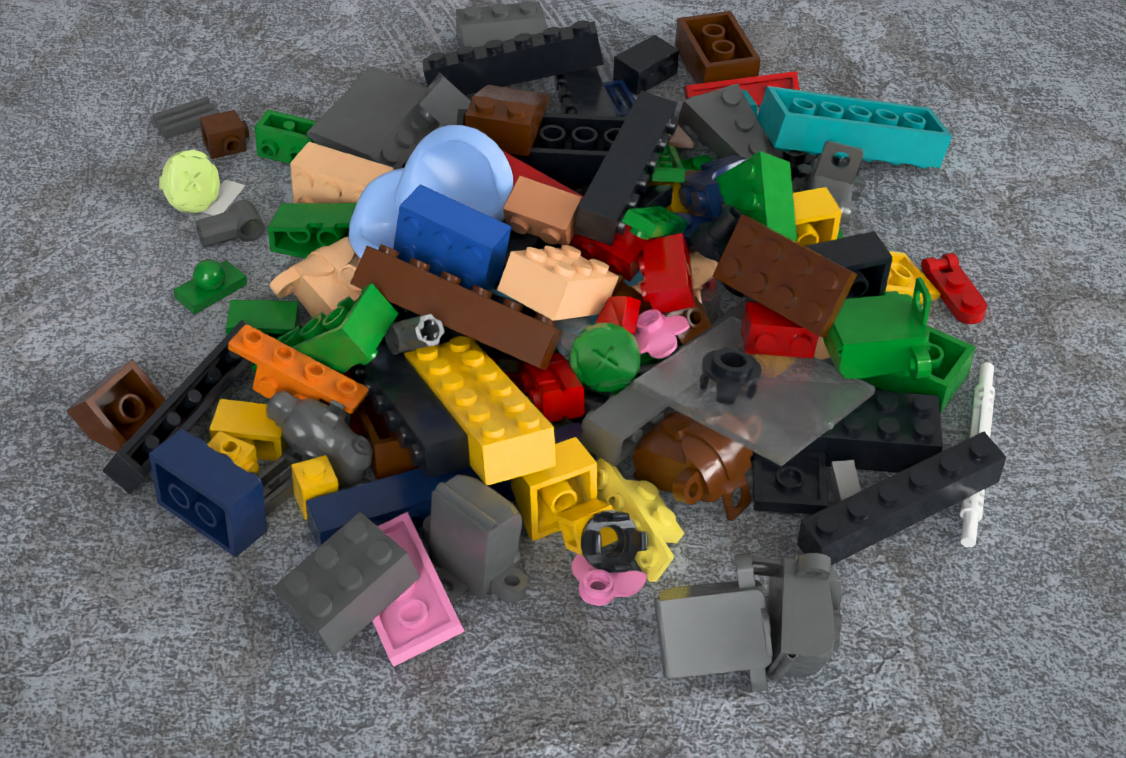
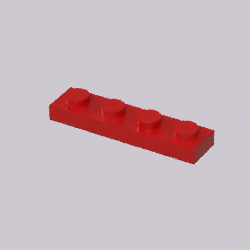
(755, 85)

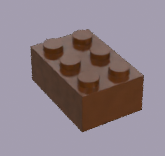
(715, 48)

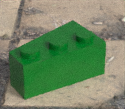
(762, 191)

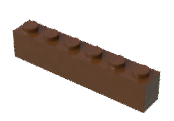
(458, 308)

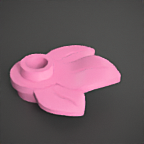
(658, 333)
(600, 587)

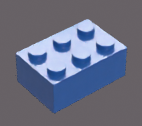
(451, 238)

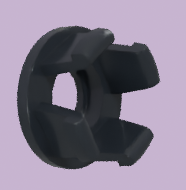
(730, 371)
(629, 541)

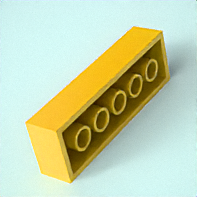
(502, 425)

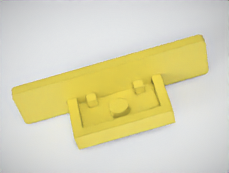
(647, 512)

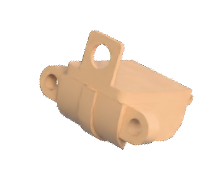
(321, 278)

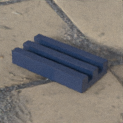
(616, 100)

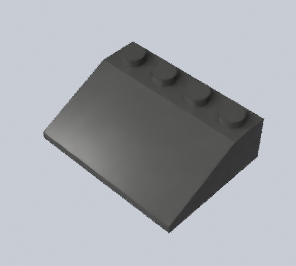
(375, 120)

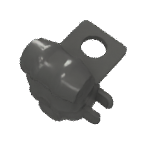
(835, 175)
(320, 430)

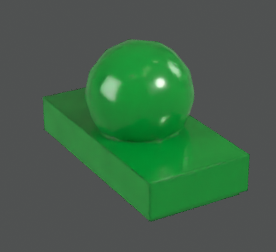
(209, 284)

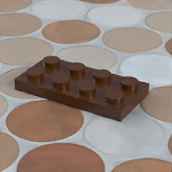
(784, 276)

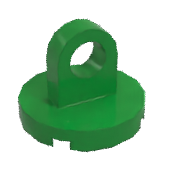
(605, 357)

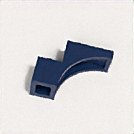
(701, 190)

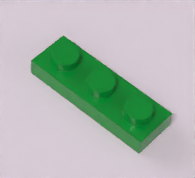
(654, 222)

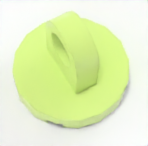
(190, 181)

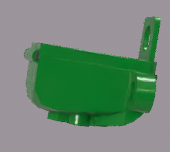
(882, 335)

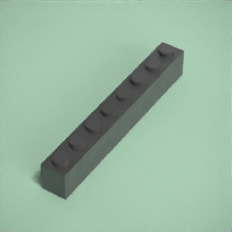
(627, 417)

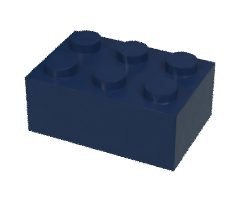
(209, 492)

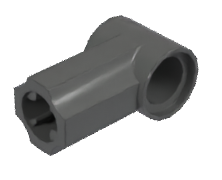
(239, 221)
(414, 333)

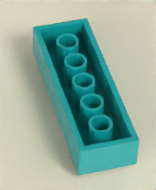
(879, 128)

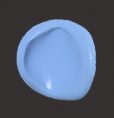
(460, 166)
(375, 214)

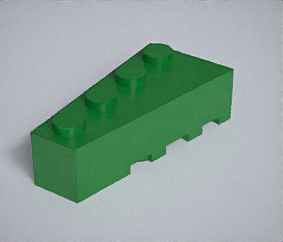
(305, 227)
(347, 333)

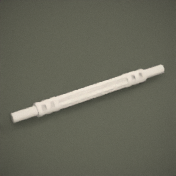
(981, 421)

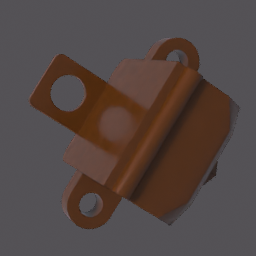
(693, 463)

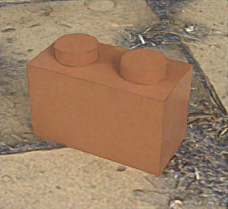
(542, 211)

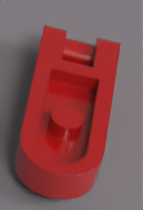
(955, 288)

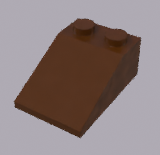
(507, 116)
(388, 456)

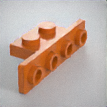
(294, 372)

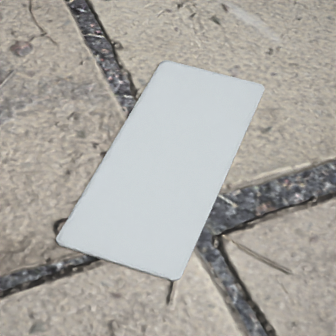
(227, 193)

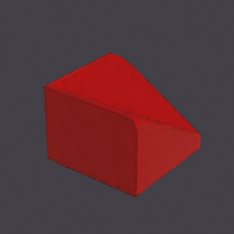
(621, 311)

